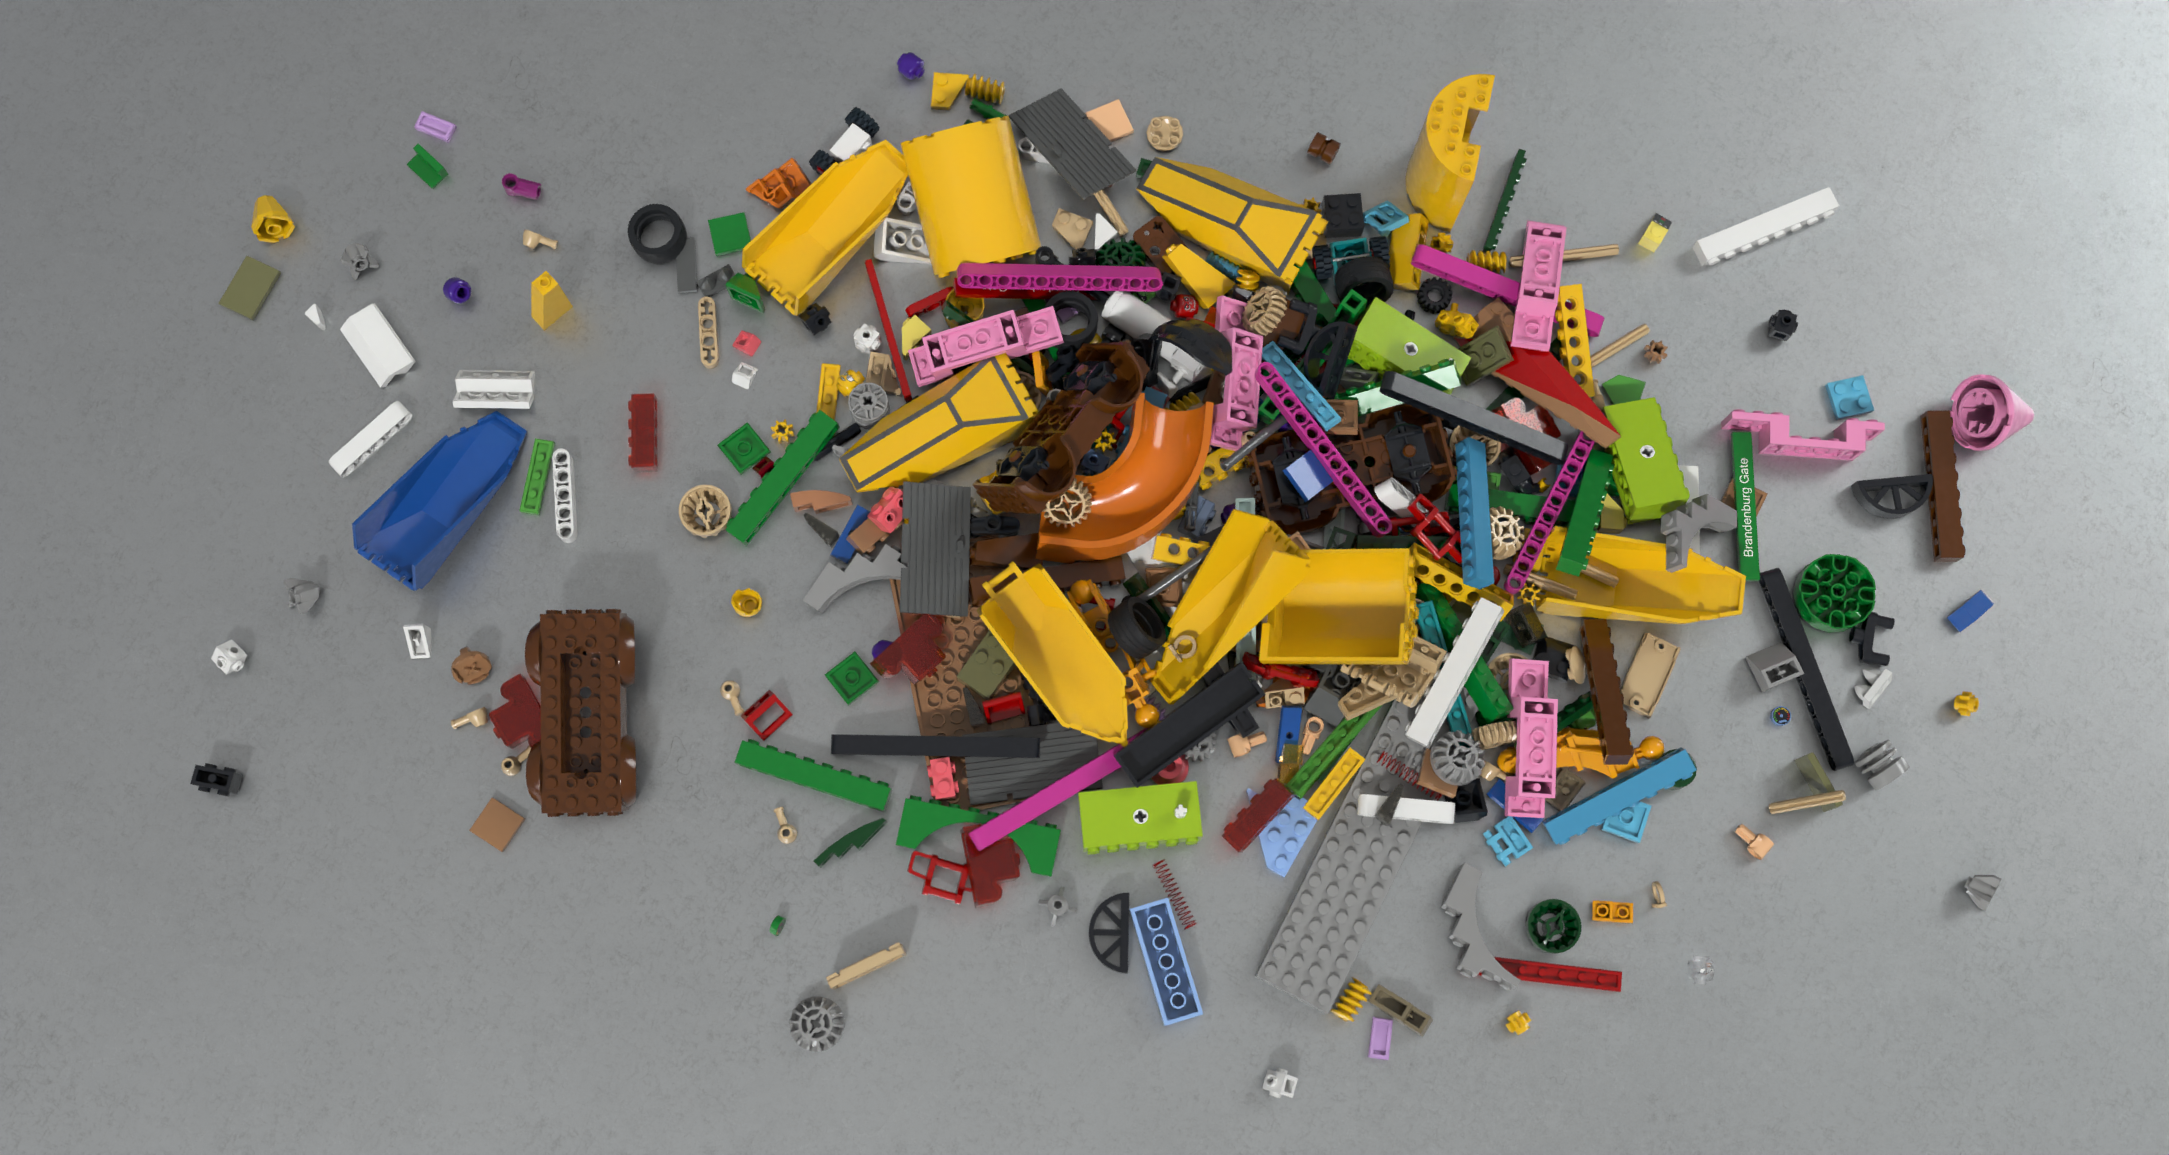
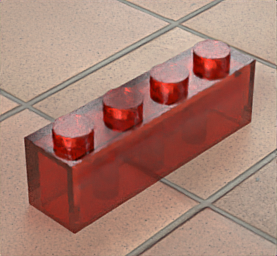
(643, 433)
(1257, 815)

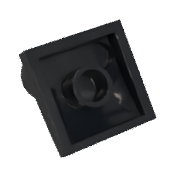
(1554, 652)
(1469, 802)

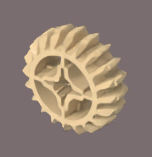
(1264, 311)
(1073, 500)
(1495, 734)

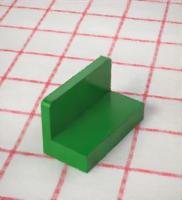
(427, 167)

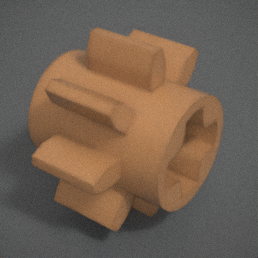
(1656, 347)

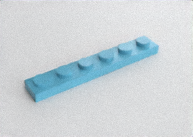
(1302, 388)

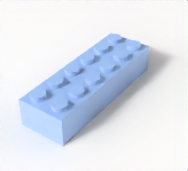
(1166, 962)

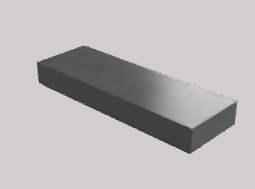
(687, 268)

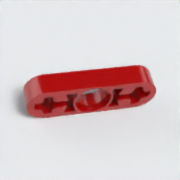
(929, 303)

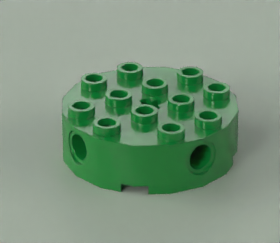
(1832, 611)

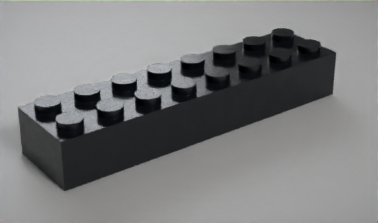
(1189, 724)

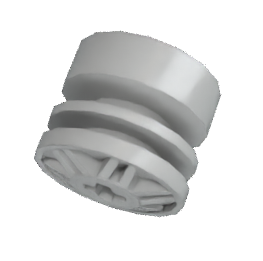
(868, 415)
(1881, 764)

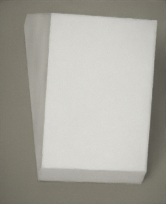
(1103, 232)
(418, 640)

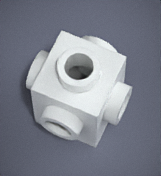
(867, 344)
(229, 657)
(1279, 1083)

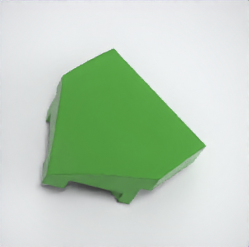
(1624, 389)

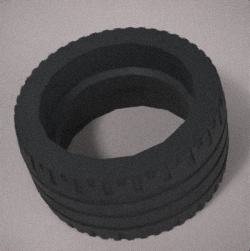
(642, 219)
(1365, 270)
(1076, 300)
(1136, 627)

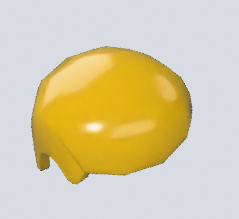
(746, 602)

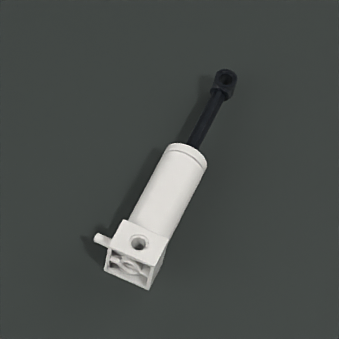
(1135, 319)

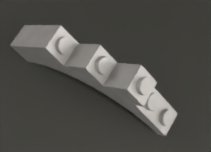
(1685, 522)
(834, 581)
(1476, 956)

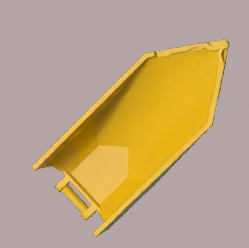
(1057, 653)

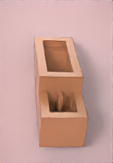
(819, 500)

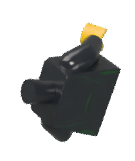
(1518, 475)

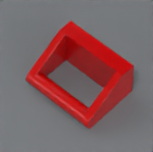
(1003, 707)
(759, 708)

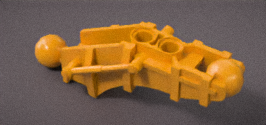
(1082, 593)
(1583, 749)

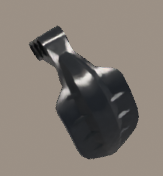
(1192, 336)

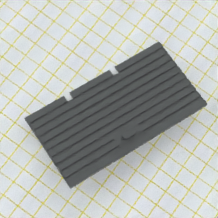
(1071, 144)
(935, 549)
(1060, 753)

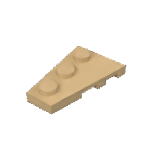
(1361, 700)

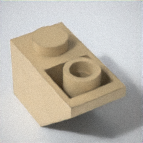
(1283, 694)

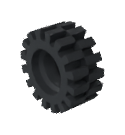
(1440, 286)

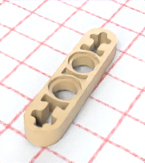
(708, 332)

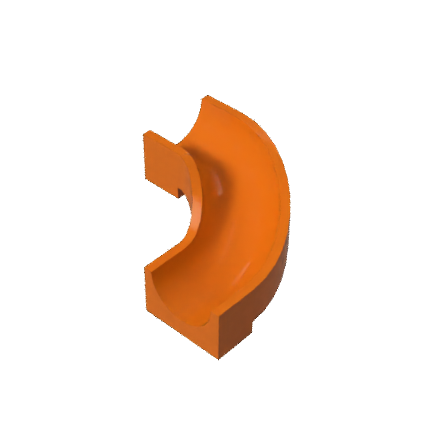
(1138, 490)

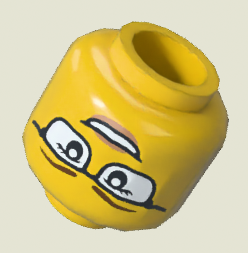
(849, 381)

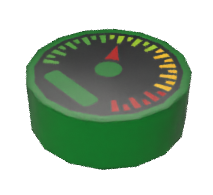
(777, 925)

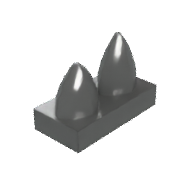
(715, 281)

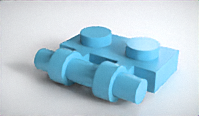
(1512, 837)

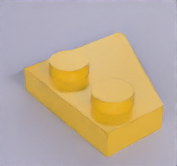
(946, 89)

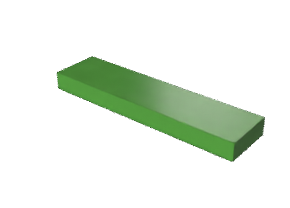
(537, 476)

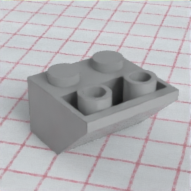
(1774, 666)

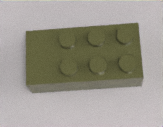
(986, 668)

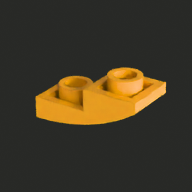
(1612, 912)

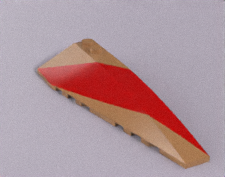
(1544, 379)

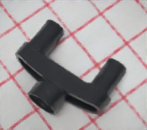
(1307, 330)
(1064, 364)
(1006, 525)
(1865, 636)

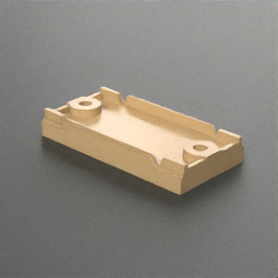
(1648, 674)
(866, 966)

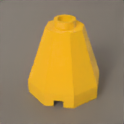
(270, 220)

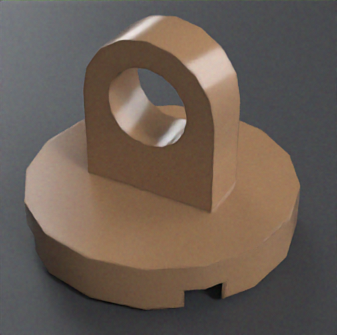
(470, 666)

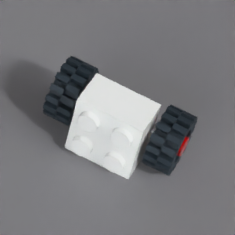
(853, 141)

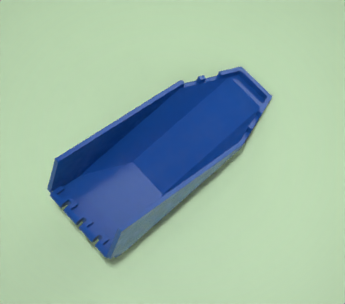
(438, 500)

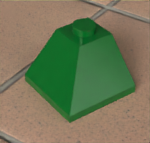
(745, 290)

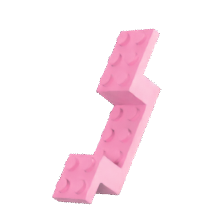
(1538, 285)
(984, 340)
(1241, 388)
(1774, 437)
(1535, 739)

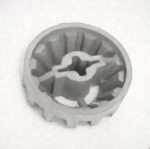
(1450, 769)
(826, 1008)

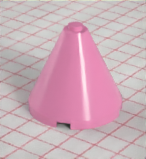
(1987, 412)

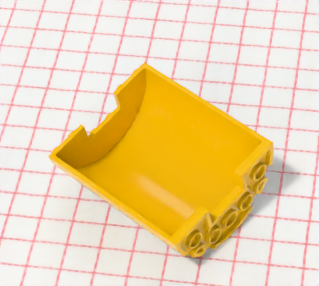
(1443, 158)
(971, 195)
(1346, 611)

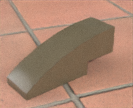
(1401, 1010)

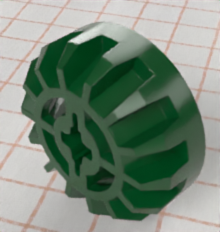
(1137, 260)
(1562, 912)

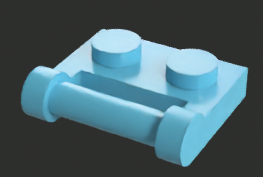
(1389, 214)

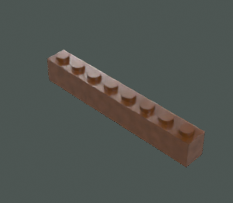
(1944, 496)
(1101, 572)
(1605, 692)

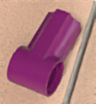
(522, 187)

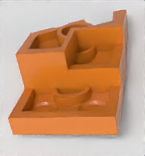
(781, 184)

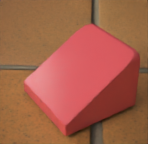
(747, 343)

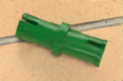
(985, 110)

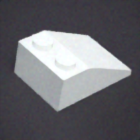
(900, 242)

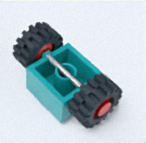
(1329, 259)

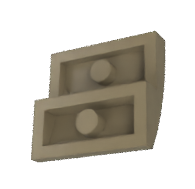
(1567, 788)

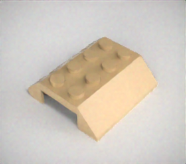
(1403, 681)

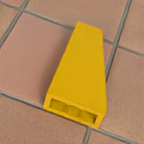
(1197, 275)
(547, 301)

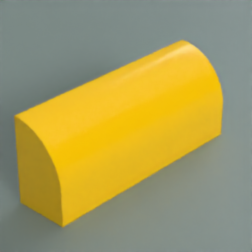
(1402, 249)

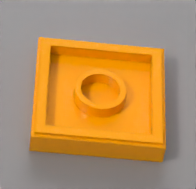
(1040, 365)

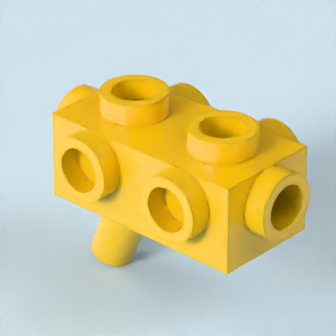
(1456, 323)

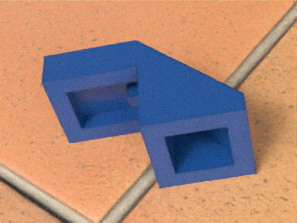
(1970, 610)

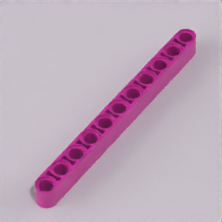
(1047, 277)
(1485, 281)
(1322, 440)
(1551, 510)
(1047, 798)

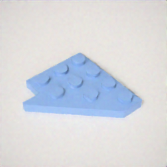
(1285, 834)

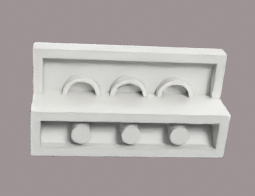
(377, 344)
(494, 389)

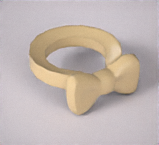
(1180, 657)
(1660, 901)

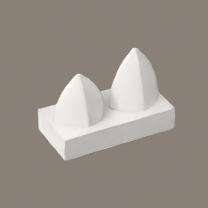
(1879, 682)

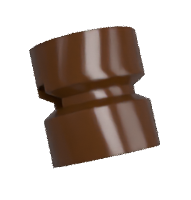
(1324, 148)

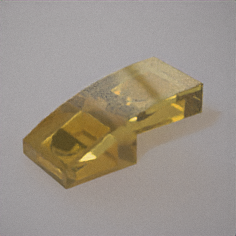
(1289, 762)

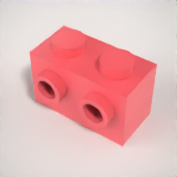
(888, 510)
(942, 773)

